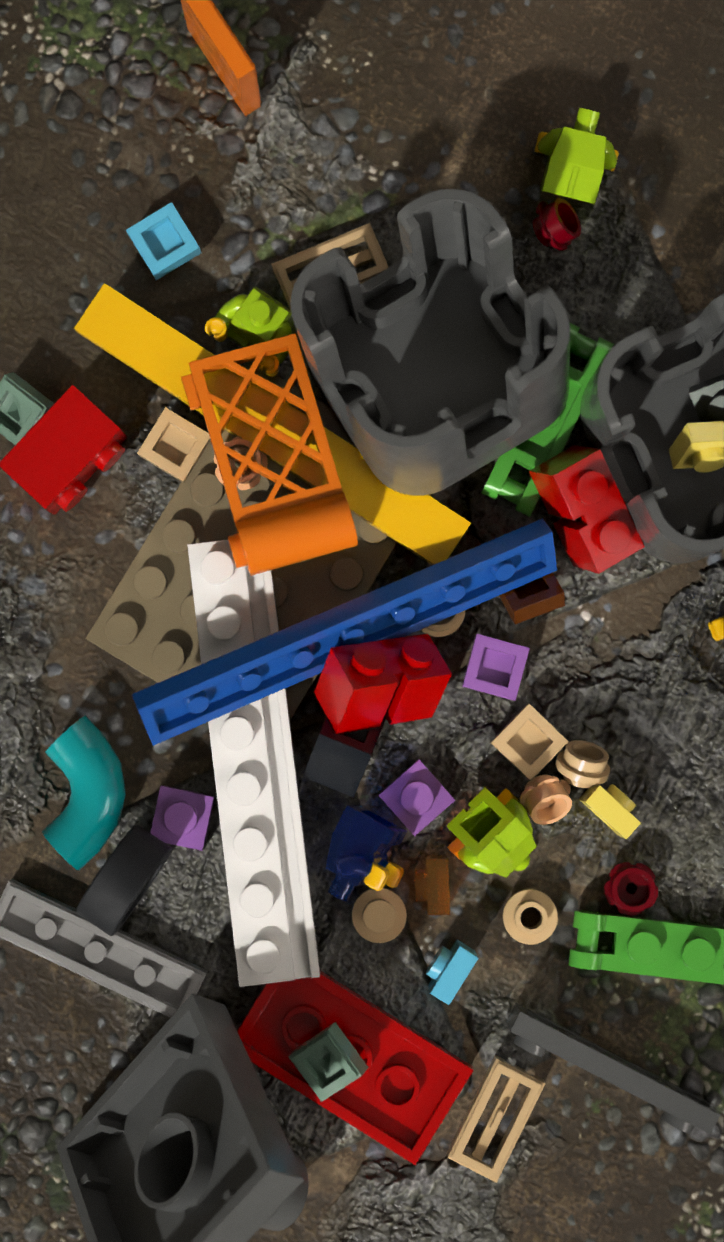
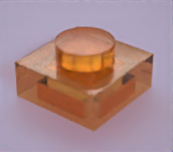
(433, 884)

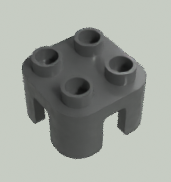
(440, 351)
(634, 416)

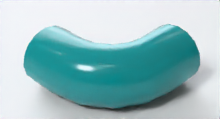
(95, 793)

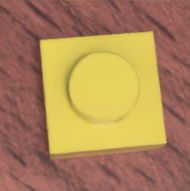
(699, 447)
(612, 808)

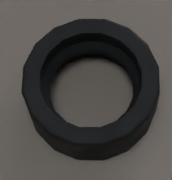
(123, 880)

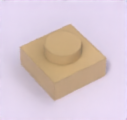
(174, 445)
(529, 741)

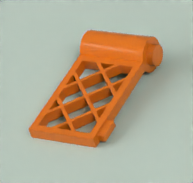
(288, 526)

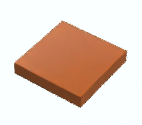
(223, 52)

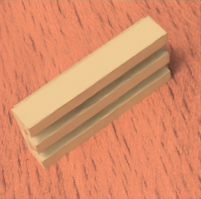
(344, 241)
(515, 1076)

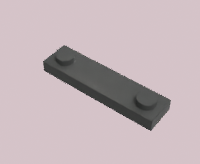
(679, 1106)

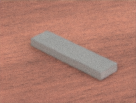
(114, 961)

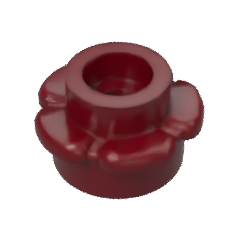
(556, 224)
(644, 895)

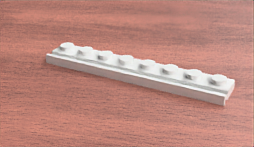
(255, 783)

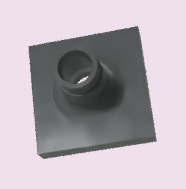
(184, 1143)

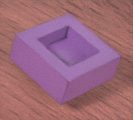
(495, 667)
(416, 797)
(182, 817)

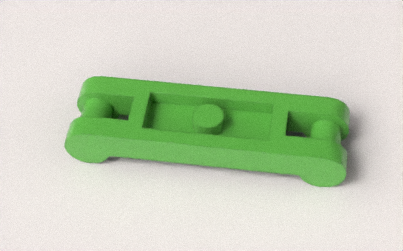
(553, 438)
(649, 947)

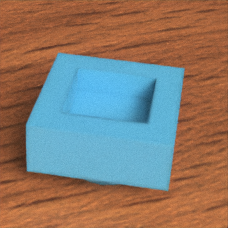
(163, 241)
(450, 970)

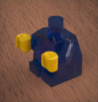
(360, 852)

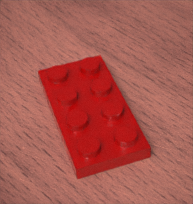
(408, 1075)

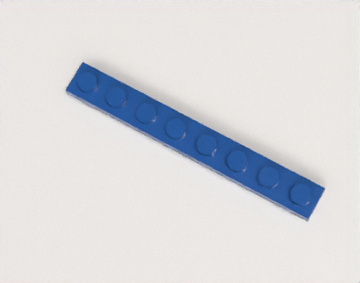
(379, 615)

